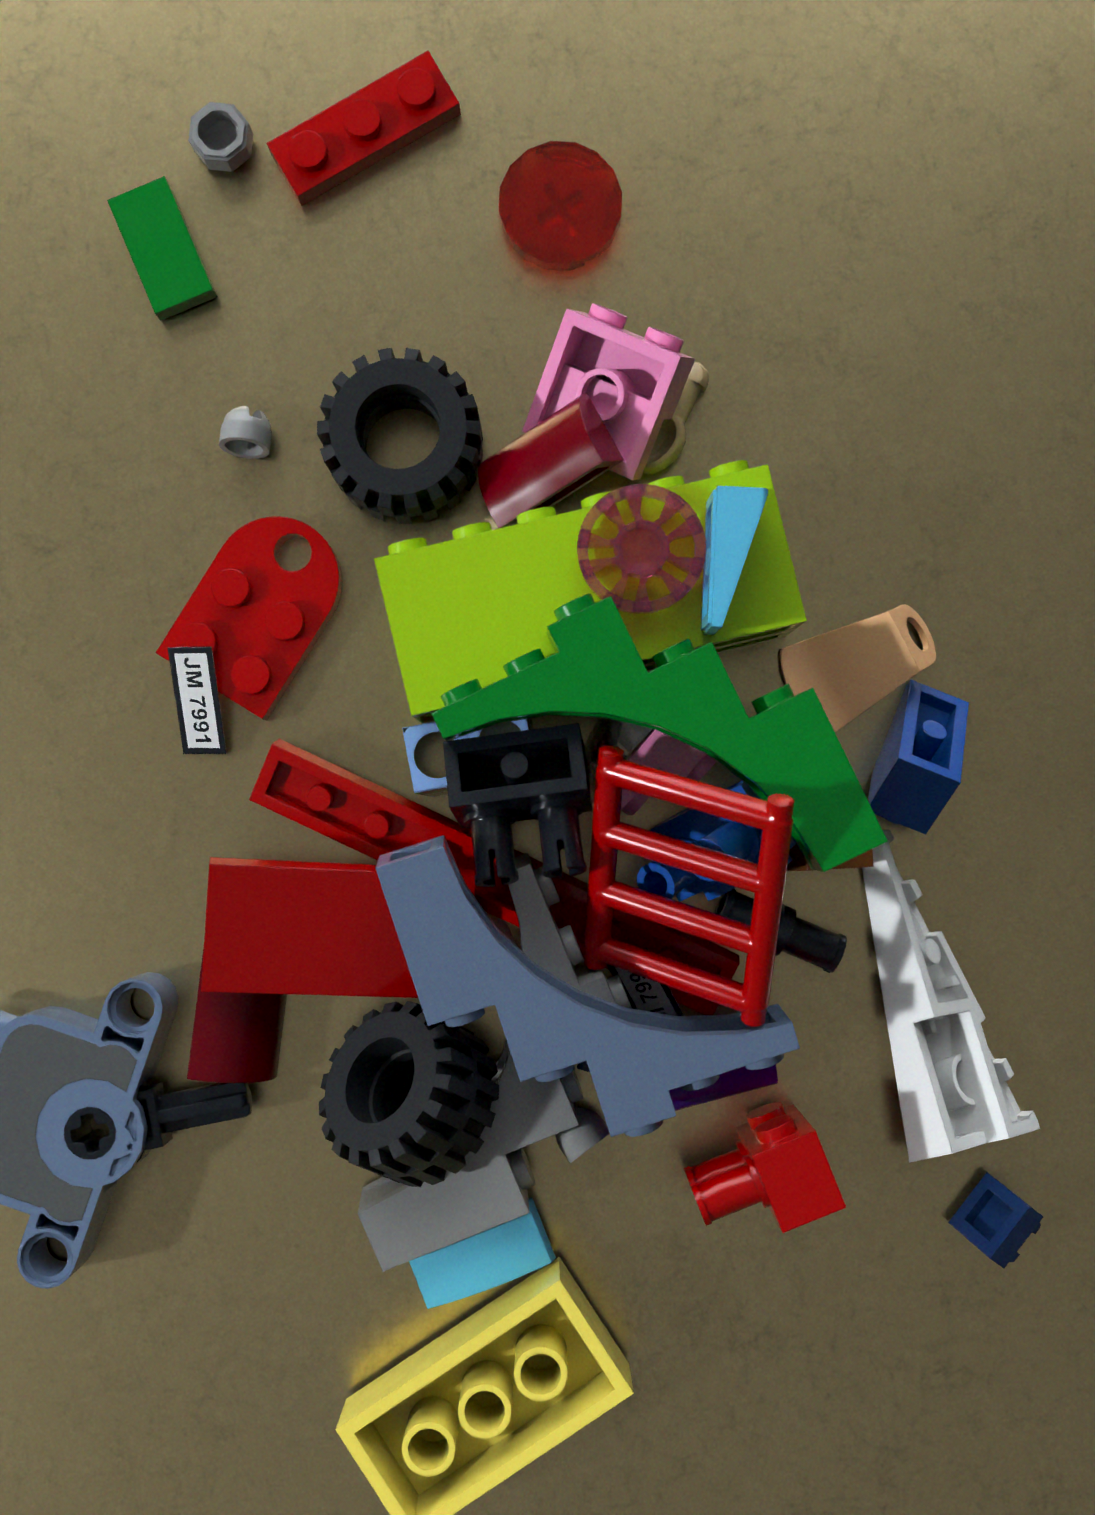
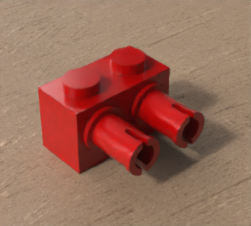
(774, 1164)

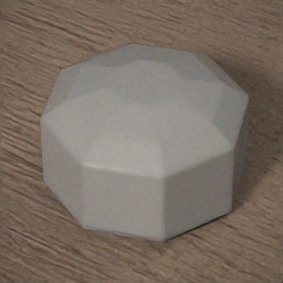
(221, 136)

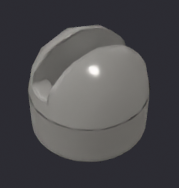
(245, 434)
(582, 1137)

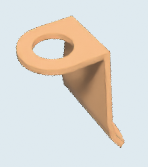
(858, 662)

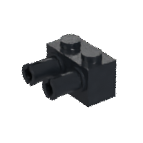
(520, 779)

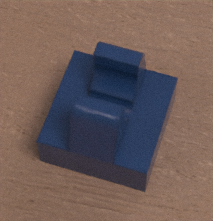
(996, 1220)

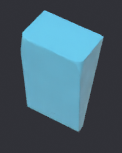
(729, 531)

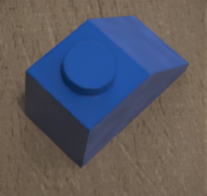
(920, 758)

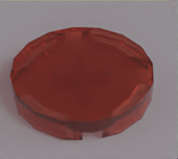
(560, 205)

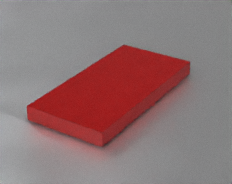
(302, 930)

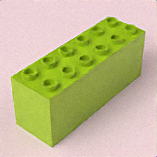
(491, 593)

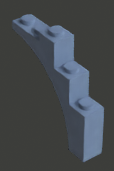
(632, 1054)

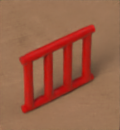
(762, 879)

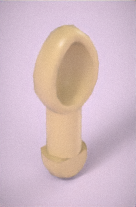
(673, 432)

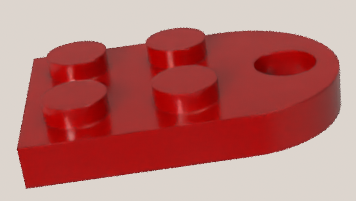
(258, 613)

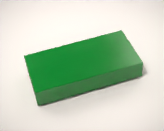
(162, 248)

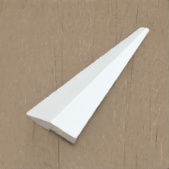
(944, 1071)

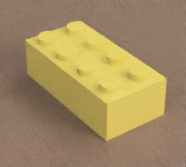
(485, 1397)

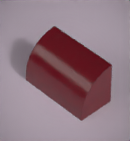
(547, 462)
(236, 1036)

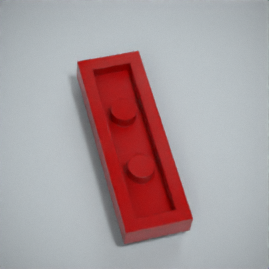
(364, 128)

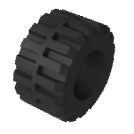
(390, 387)
(408, 1095)

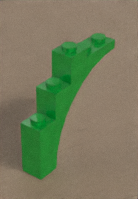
(690, 699)

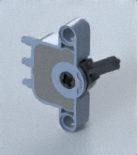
(58, 1077)

